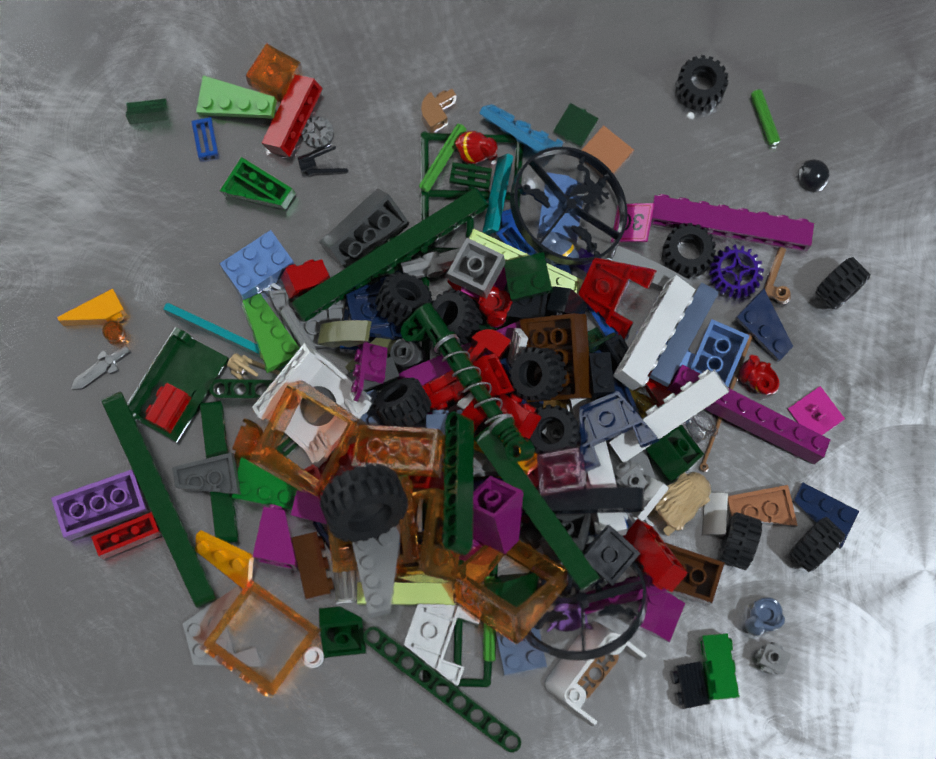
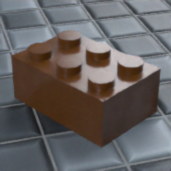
(702, 575)

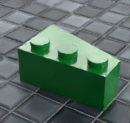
(257, 186)
(263, 488)
(719, 667)

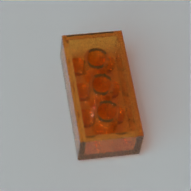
(403, 449)

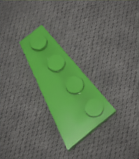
(230, 100)
(272, 338)

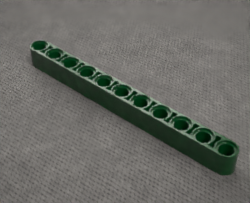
(390, 254)
(158, 499)

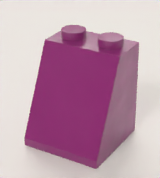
(497, 514)
(274, 539)

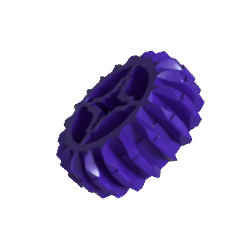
(736, 255)

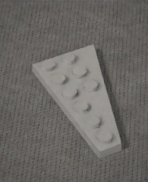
(378, 569)

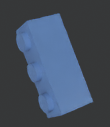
(549, 215)

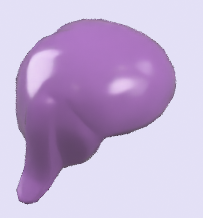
(574, 618)

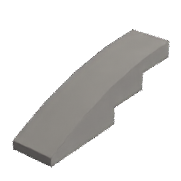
(662, 275)

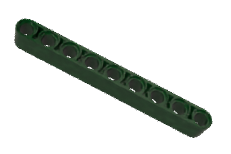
(538, 511)
(447, 698)

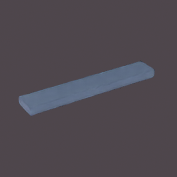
(684, 334)

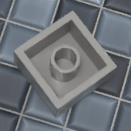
(476, 267)

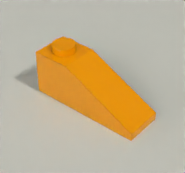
(95, 311)

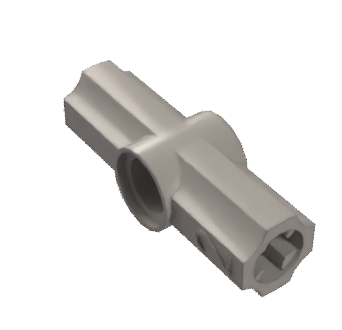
(430, 264)

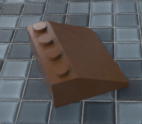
(569, 338)

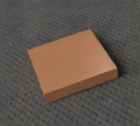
(608, 149)

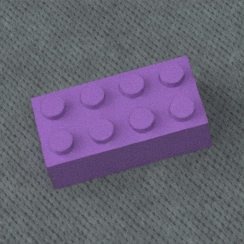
(99, 505)

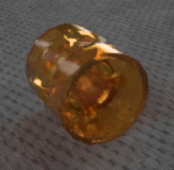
(111, 329)

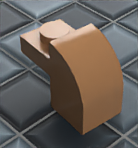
(432, 109)

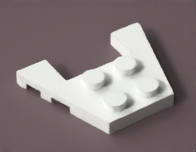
(431, 634)

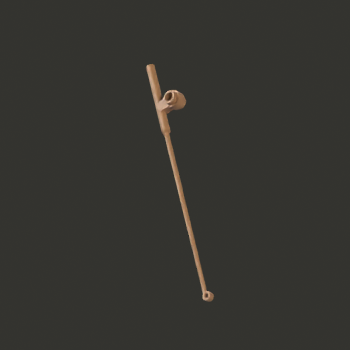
(774, 293)

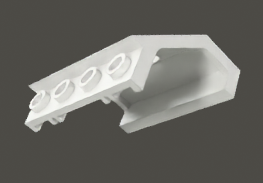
(316, 371)

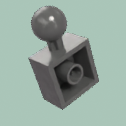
(577, 525)

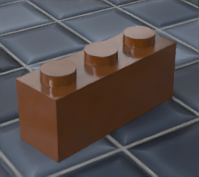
(312, 566)

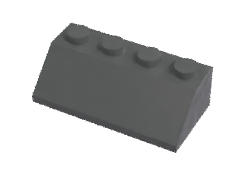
(364, 229)

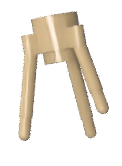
(240, 364)

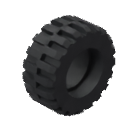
(364, 503)

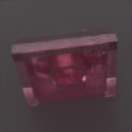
(561, 471)

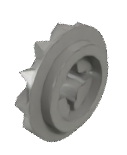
(312, 138)

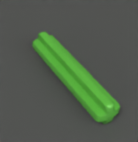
(765, 117)

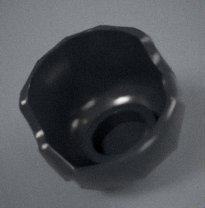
(813, 175)

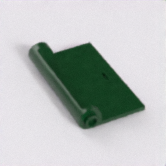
(187, 367)

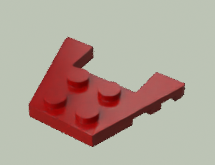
(606, 285)

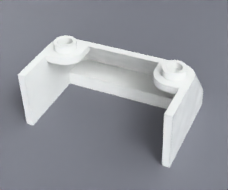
(566, 674)

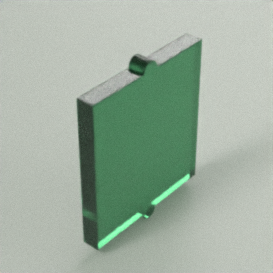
(575, 125)

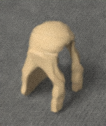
(683, 501)

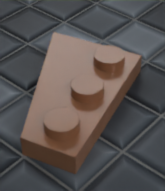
(768, 505)

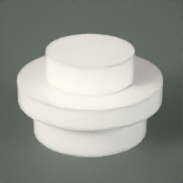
(313, 657)

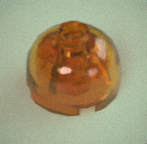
(247, 440)

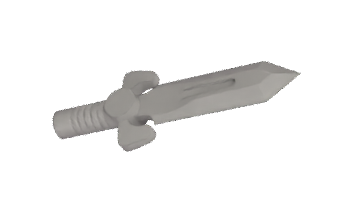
(99, 367)

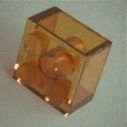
(273, 72)

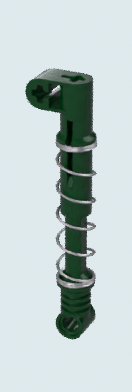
(446, 344)

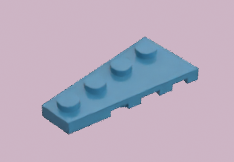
(520, 129)

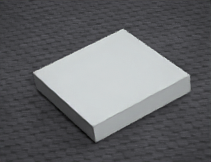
(652, 496)

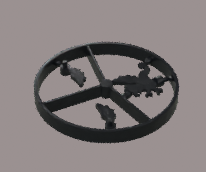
(569, 205)
(583, 601)

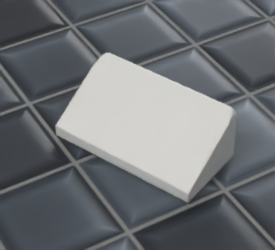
(715, 515)

